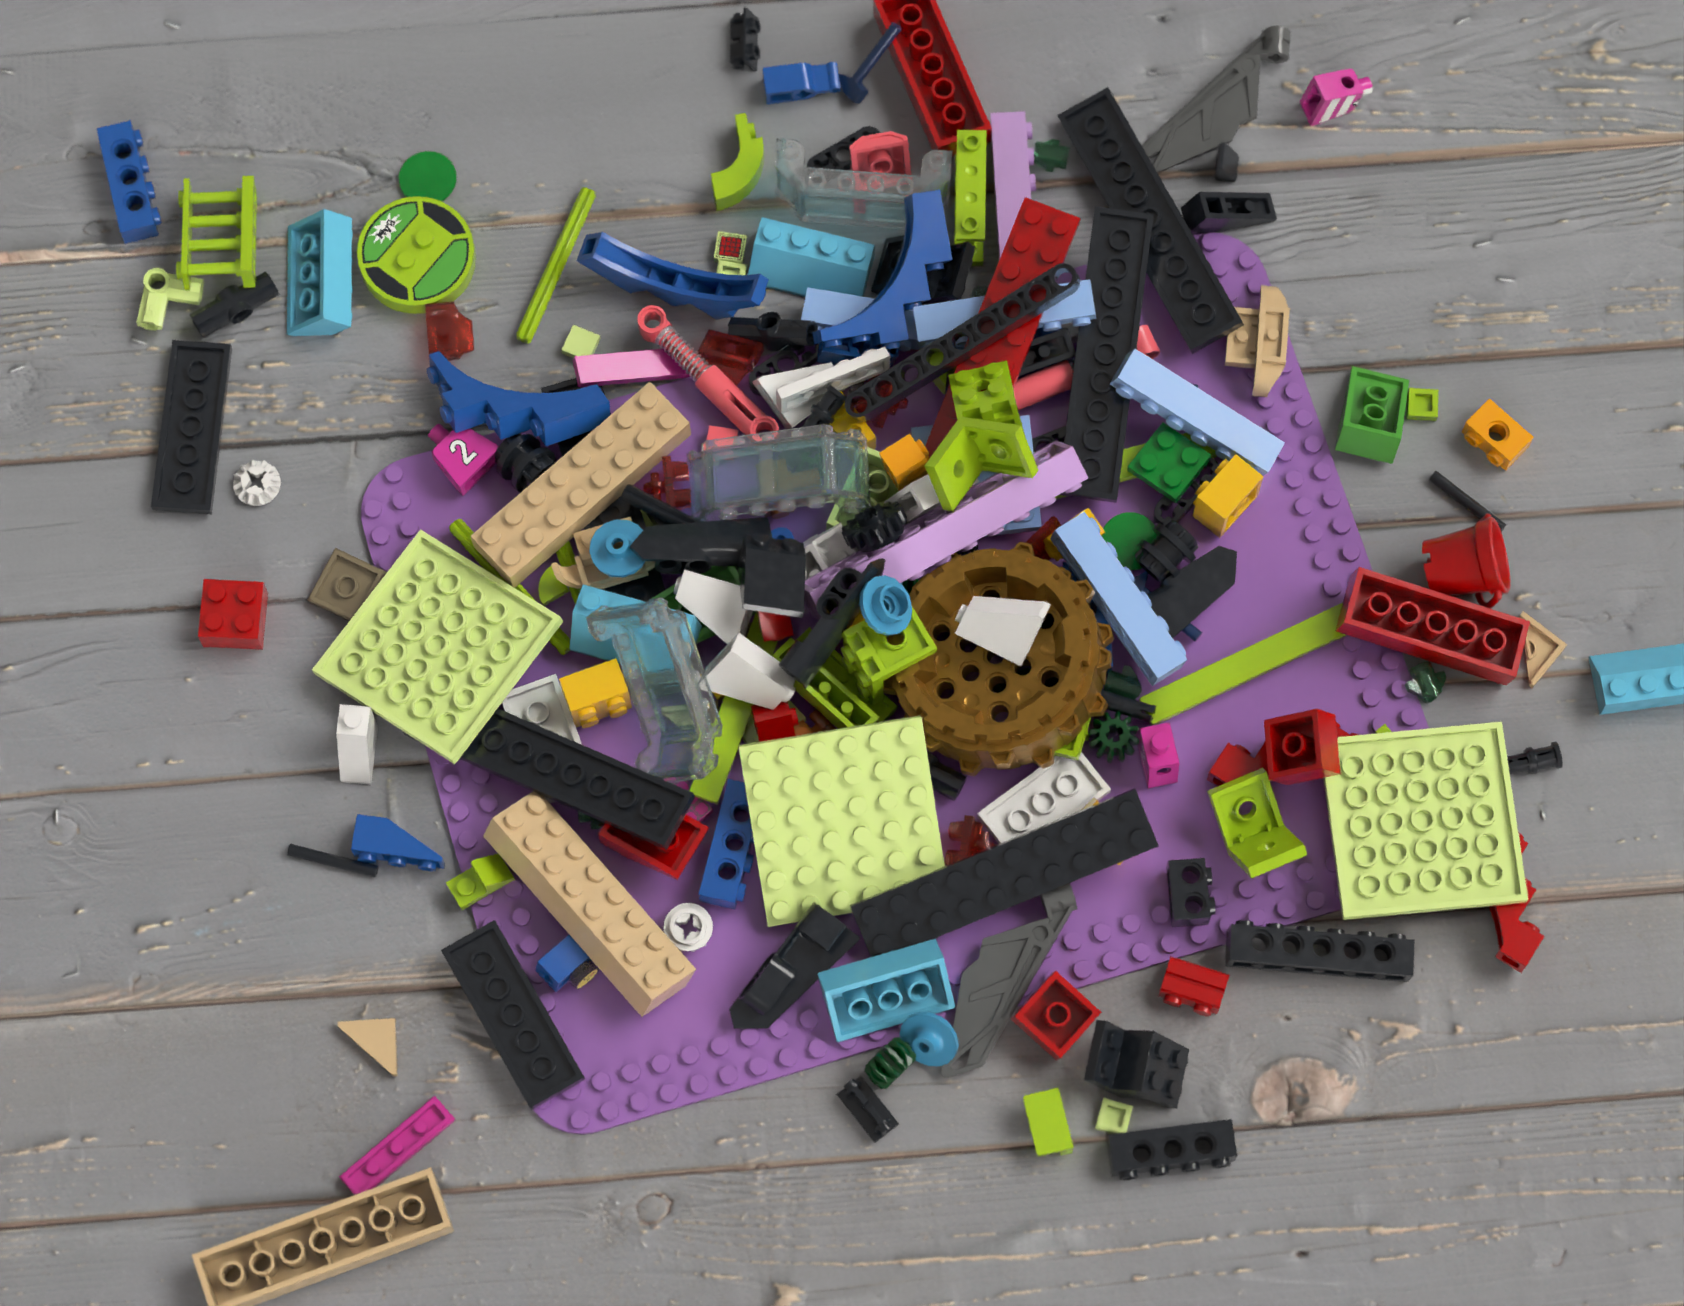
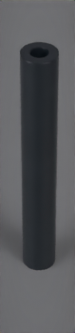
(1462, 498)
(332, 860)

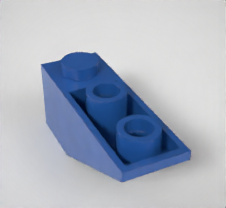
(383, 840)

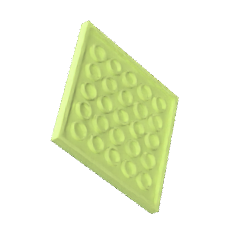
(437, 646)
(840, 815)
(1424, 822)

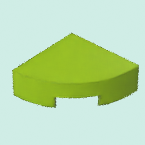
(550, 587)

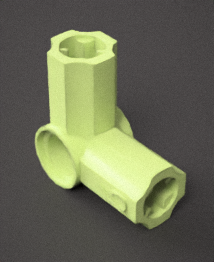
(155, 301)

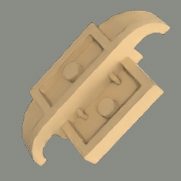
(1261, 340)
(586, 572)

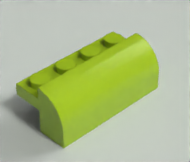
(836, 693)

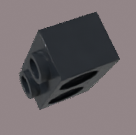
(1183, 892)

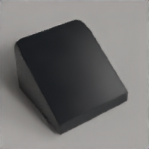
(1226, 163)

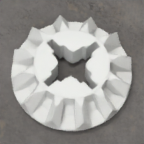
(253, 495)
(681, 915)

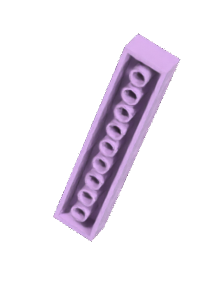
(980, 513)

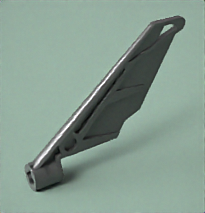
(1220, 106)
(1001, 977)

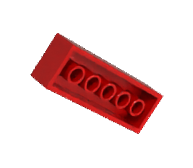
(932, 71)
(1432, 626)

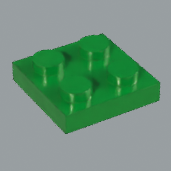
(1169, 462)

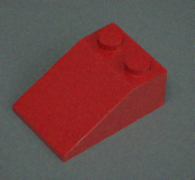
(669, 861)

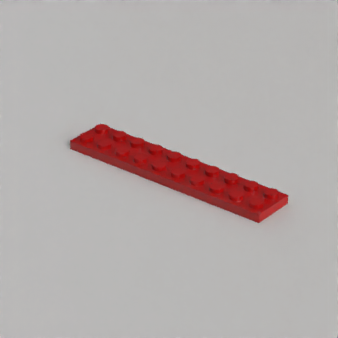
(1035, 245)

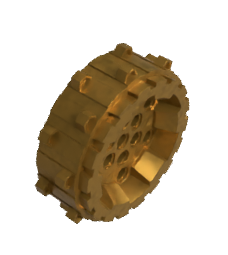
(1039, 716)

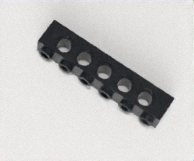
(1242, 954)

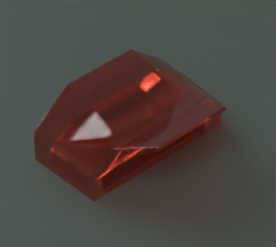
(448, 330)
(730, 354)

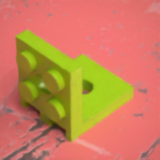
(994, 403)
(976, 447)
(875, 659)
(1259, 838)

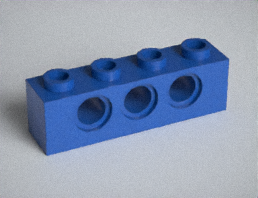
(113, 142)
(713, 888)

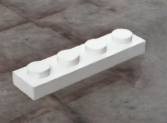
(840, 376)

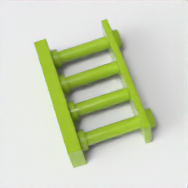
(970, 191)
(244, 243)

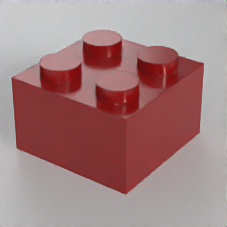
(233, 614)
(1302, 747)
(1056, 1015)

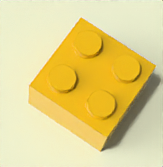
(1227, 495)
(596, 693)

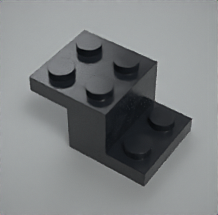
(943, 284)
(1136, 1064)

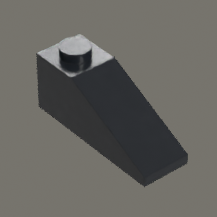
(1227, 211)
(1048, 350)

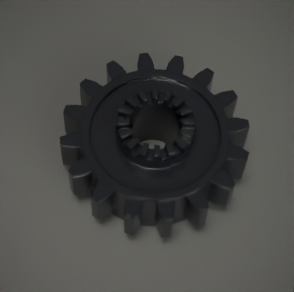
(875, 527)

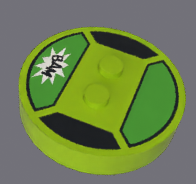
(416, 254)

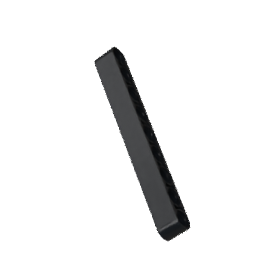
(977, 342)

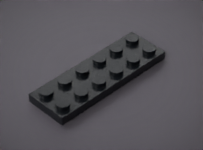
(191, 427)
(513, 1015)

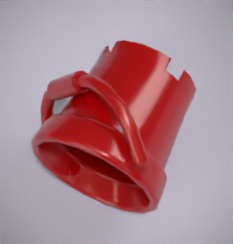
(1469, 562)

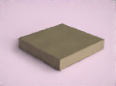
(345, 584)

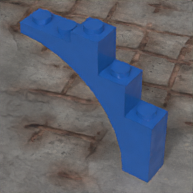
(924, 245)
(675, 284)
(510, 412)

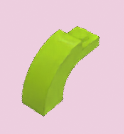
(742, 176)

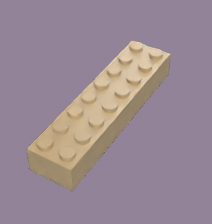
(581, 485)
(589, 902)
(324, 1242)

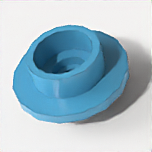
(613, 561)
(885, 605)
(930, 1038)

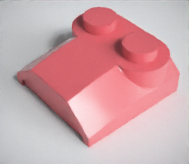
(881, 154)

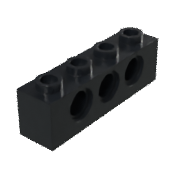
(1217, 1133)

